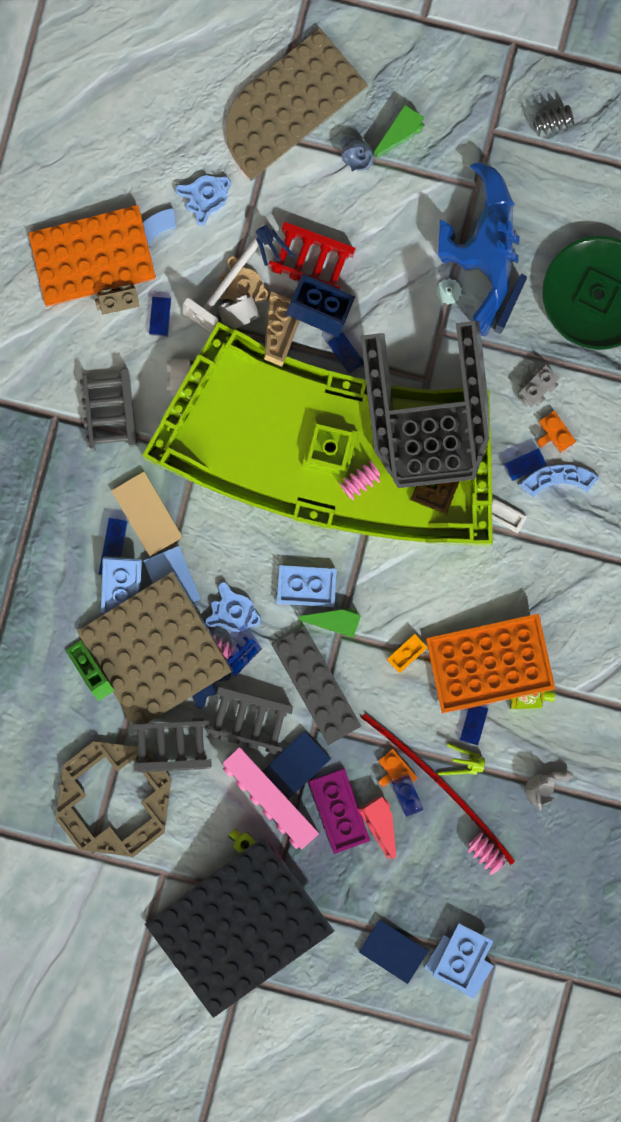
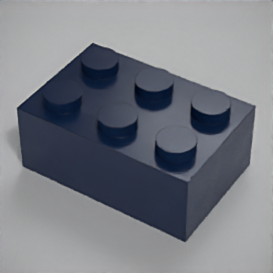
(320, 305)

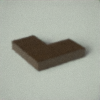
(436, 499)

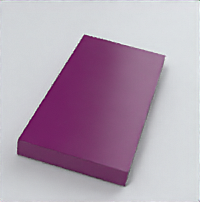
(339, 810)

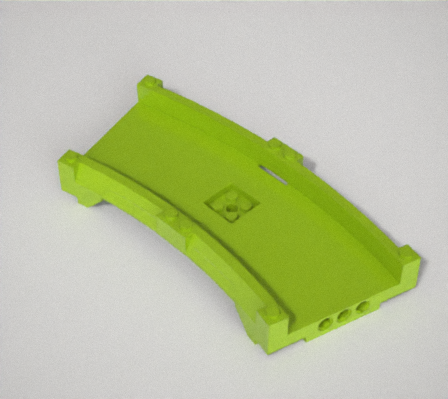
(263, 437)

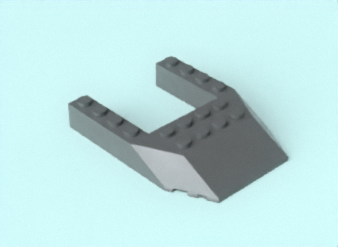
(436, 440)

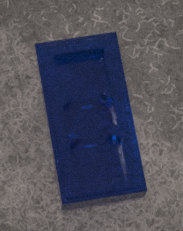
(345, 353)

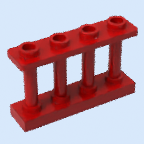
(308, 239)

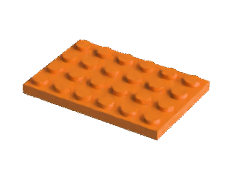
(92, 255)
(490, 663)

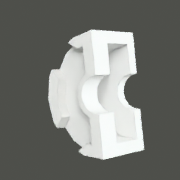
(238, 313)
(178, 370)

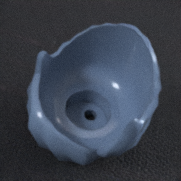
(353, 156)

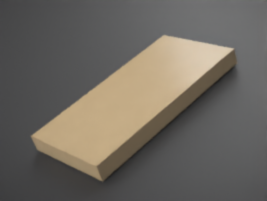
(147, 514)

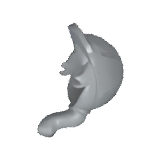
(542, 786)

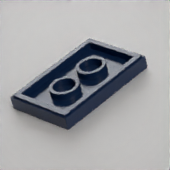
(510, 304)
(296, 765)
(393, 951)

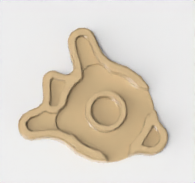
(245, 283)

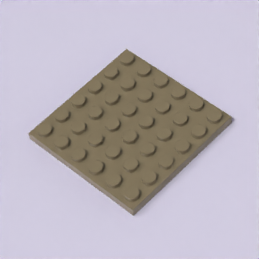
(155, 650)

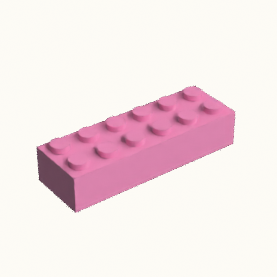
(271, 798)

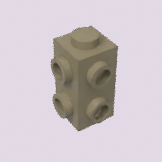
(117, 300)

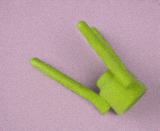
(474, 763)

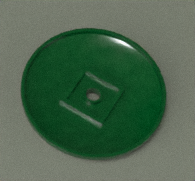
(569, 289)

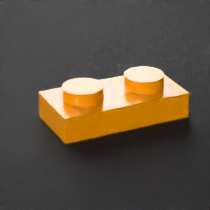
(407, 653)

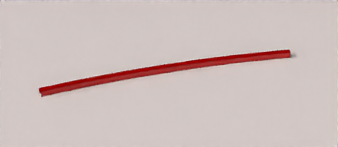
(442, 784)

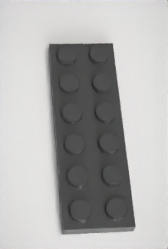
(316, 685)

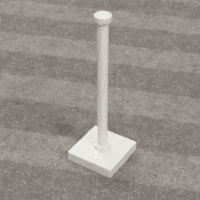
(201, 315)

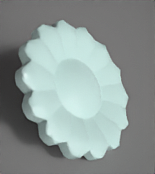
(448, 291)

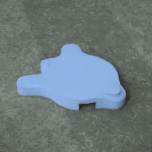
(206, 196)
(233, 612)

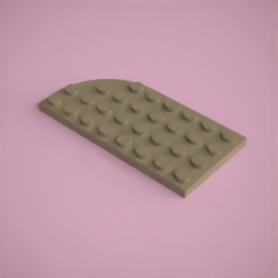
(289, 103)

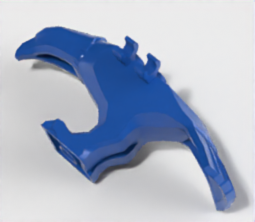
(489, 247)

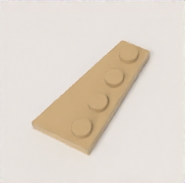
(279, 329)

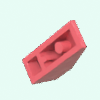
(380, 822)

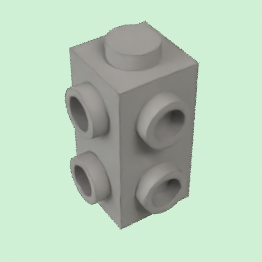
(533, 392)

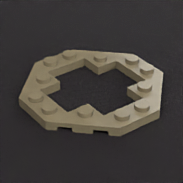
(108, 841)

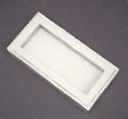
(507, 516)

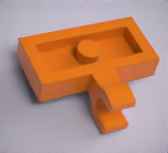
(555, 432)
(395, 768)

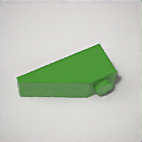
(402, 129)
(338, 621)
(89, 670)

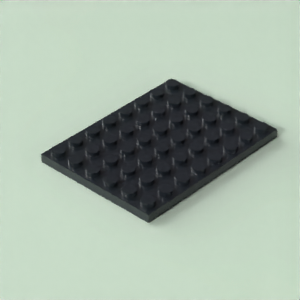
(239, 927)

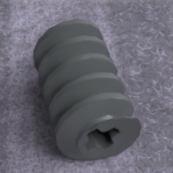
(553, 120)

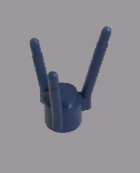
(265, 236)

